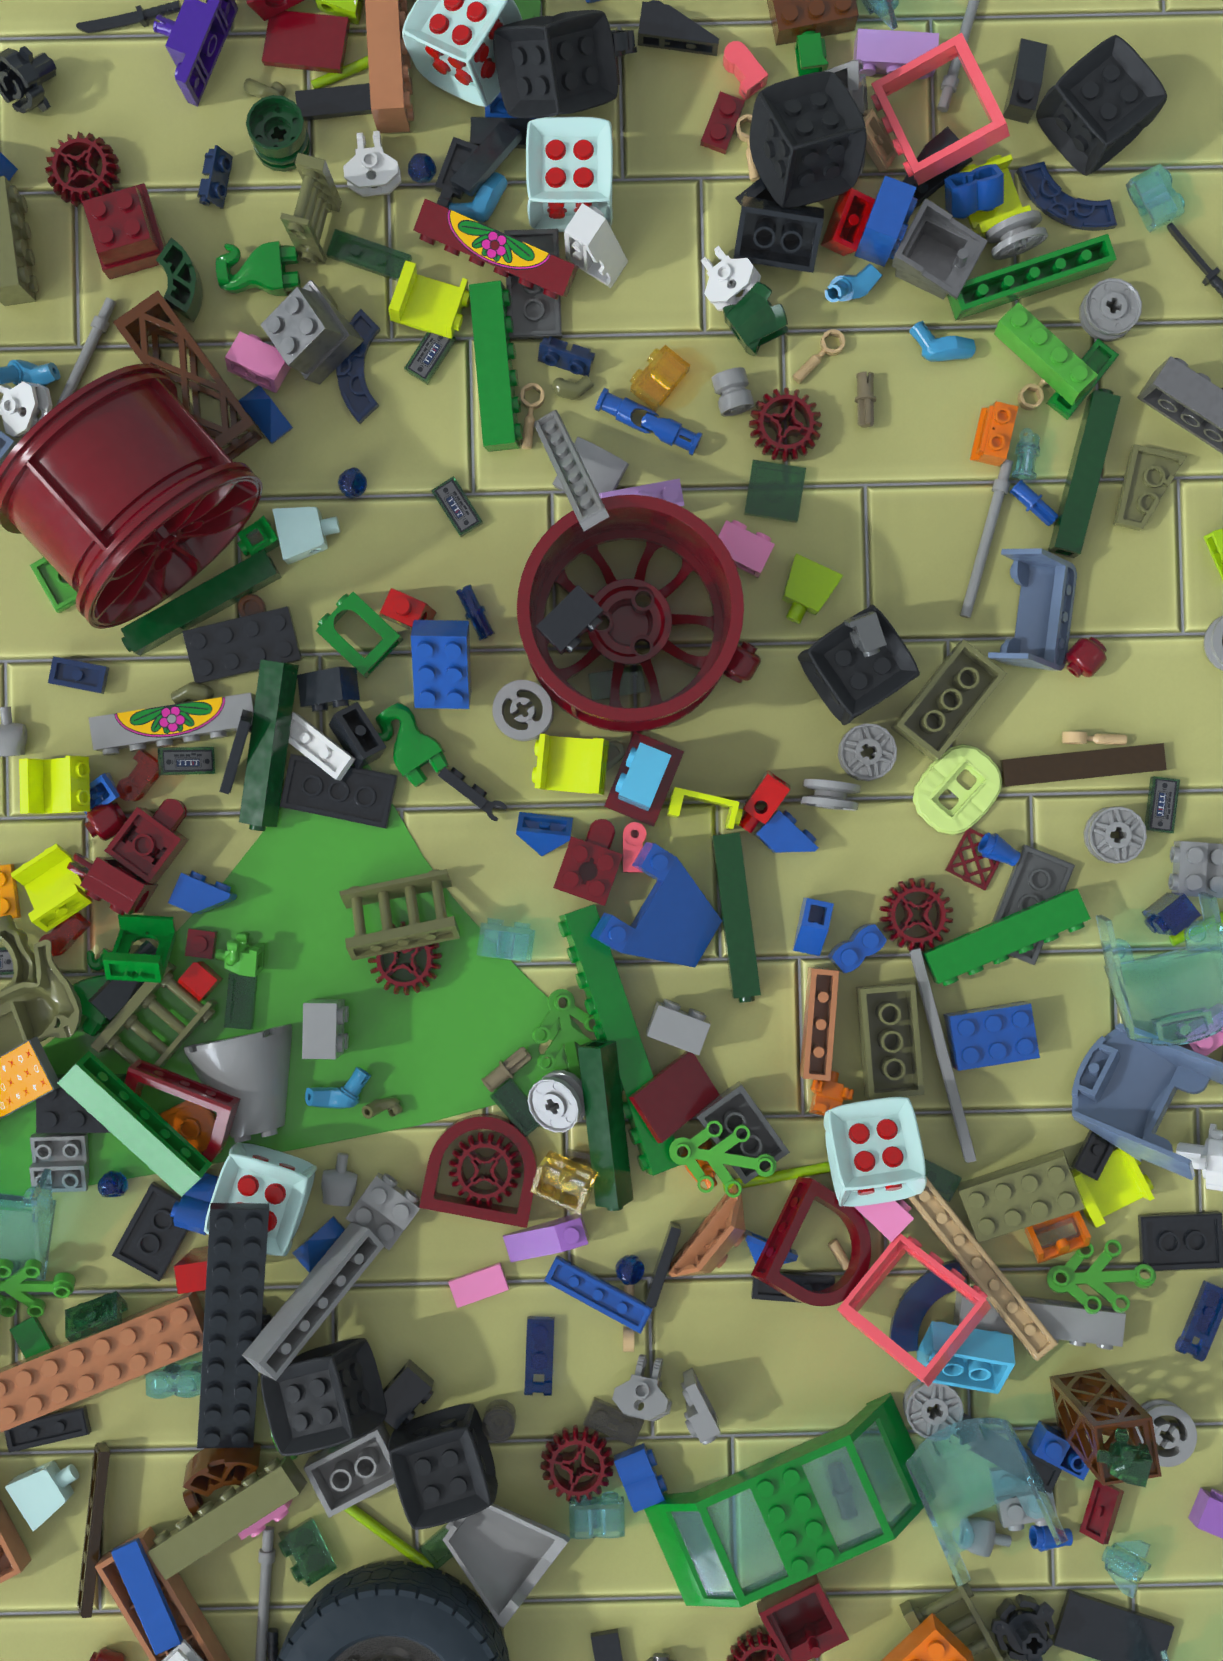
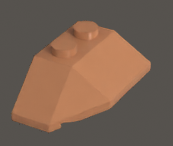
(712, 1239)

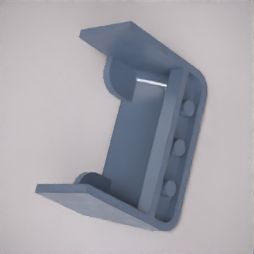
(1043, 610)

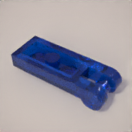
(1202, 1322)
(539, 1354)

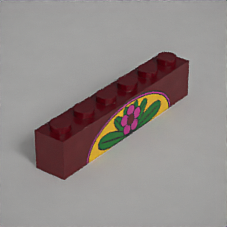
(495, 248)

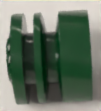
(273, 120)

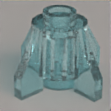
(1125, 1564)

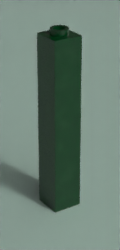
(1084, 473)
(200, 603)
(268, 744)
(736, 916)
(605, 1123)

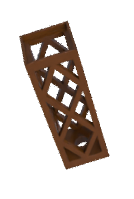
(147, 320)
(1100, 1418)

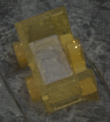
(564, 1182)

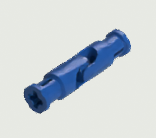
(665, 429)

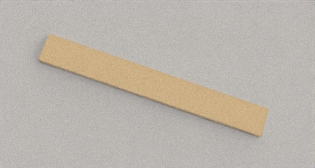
(983, 1272)

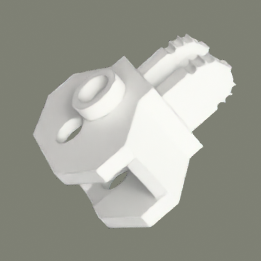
(371, 168)
(729, 279)
(22, 405)

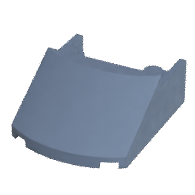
(1128, 1088)

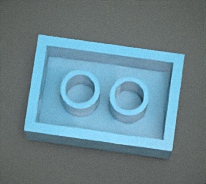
(643, 777)
(978, 1364)

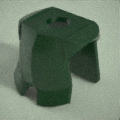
(755, 319)

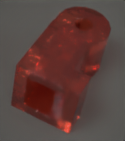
(140, 779)
(66, 933)

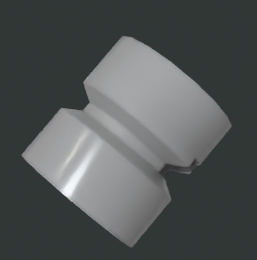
(732, 387)

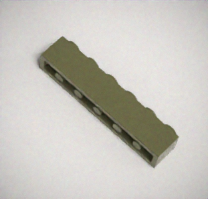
(227, 1516)

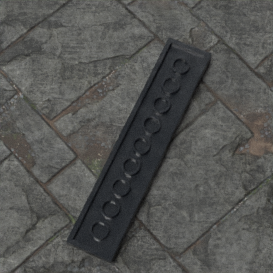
(232, 1323)

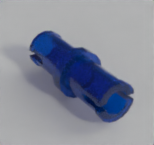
(475, 612)

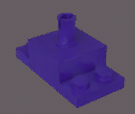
(196, 42)

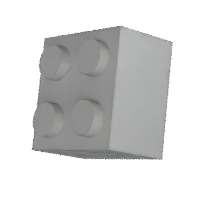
(678, 1027)
(324, 1028)

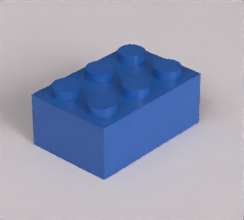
(887, 221)
(441, 664)
(991, 1035)

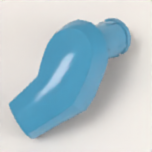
(485, 199)
(852, 286)
(942, 348)
(24, 371)
(339, 1097)

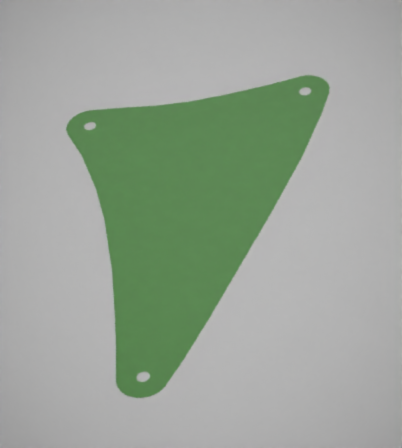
(415, 1046)

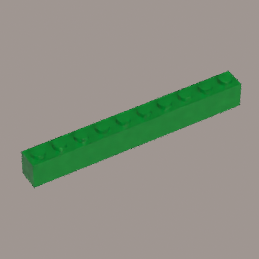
(614, 1022)

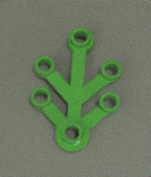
(567, 1035)
(717, 1157)
(1096, 1278)
(15, 1286)

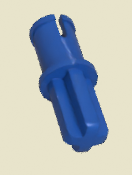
(1034, 503)

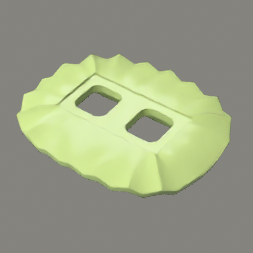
(971, 803)

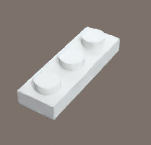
(319, 747)

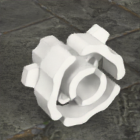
(1207, 1157)

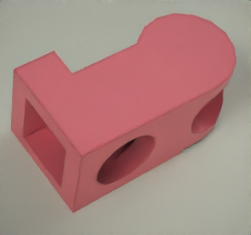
(745, 67)
(633, 838)

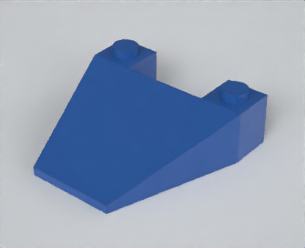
(673, 920)

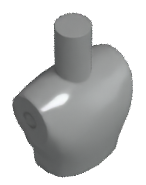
(12, 735)
(339, 1184)
(986, 1536)

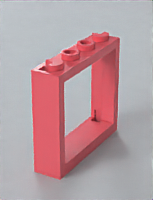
(961, 149)
(875, 1276)

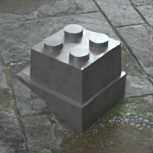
(937, 252)
(311, 333)

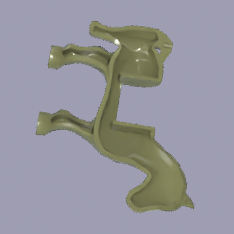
(39, 990)

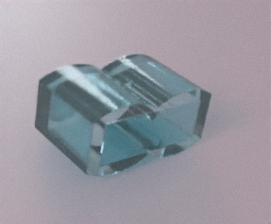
(1155, 197)
(506, 941)
(174, 1379)
(597, 1517)

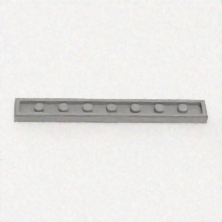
(571, 470)
(942, 1055)

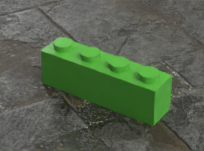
(1045, 354)

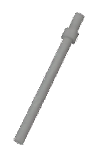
(950, 81)
(99, 325)
(1000, 488)
(266, 1558)

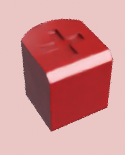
(199, 980)

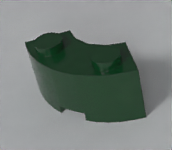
(184, 282)

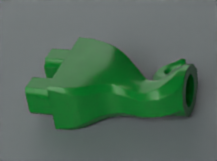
(261, 270)
(412, 747)
(86, 989)

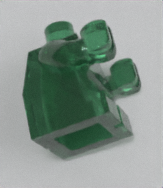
(1127, 1461)

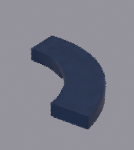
(1061, 207)
(351, 371)
(915, 1304)

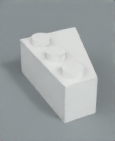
(594, 246)

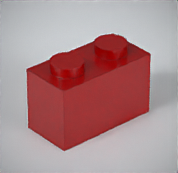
(848, 222)

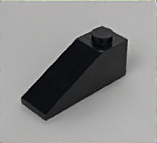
(669, 29)
(1025, 81)
(938, 143)

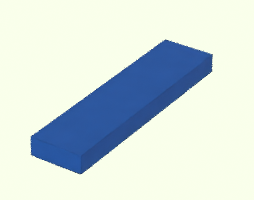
(598, 1294)
(147, 1596)

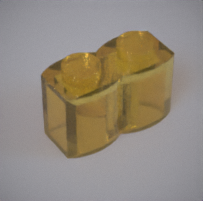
(659, 377)

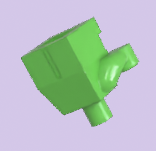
(242, 957)

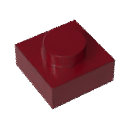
(201, 943)

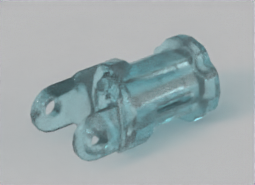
(1026, 455)

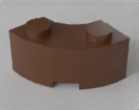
(220, 1467)

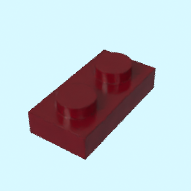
(722, 122)
(1101, 1512)

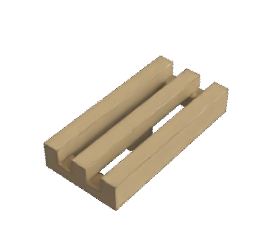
(878, 141)

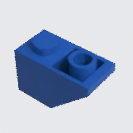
(783, 836)
(197, 895)
(812, 926)
(1053, 1448)

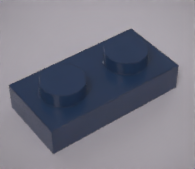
(78, 675)

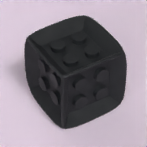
(556, 64)
(1101, 105)
(807, 139)
(853, 682)
(324, 1398)
(443, 1466)

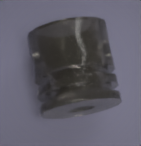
(499, 1420)

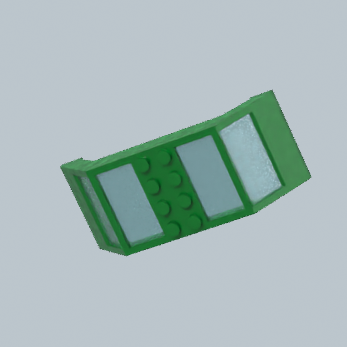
(791, 1512)

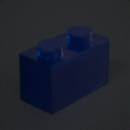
(1170, 914)

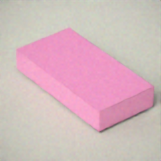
(478, 1285)

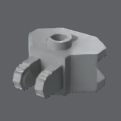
(643, 1390)

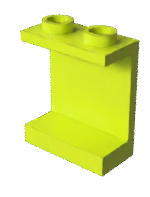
(981, 220)
(428, 303)
(571, 764)
(54, 785)
(734, 813)
(52, 887)
(1116, 1187)

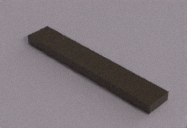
(1083, 765)
(93, 1529)

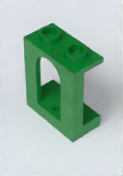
(354, 603)
(126, 966)

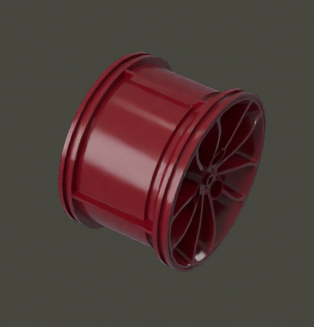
(124, 494)
(660, 526)

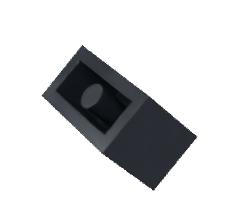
(571, 620)
(328, 687)
(357, 735)
(405, 1392)

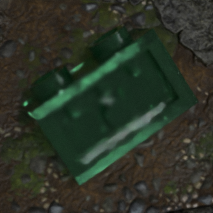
(94, 1316)
(307, 1552)

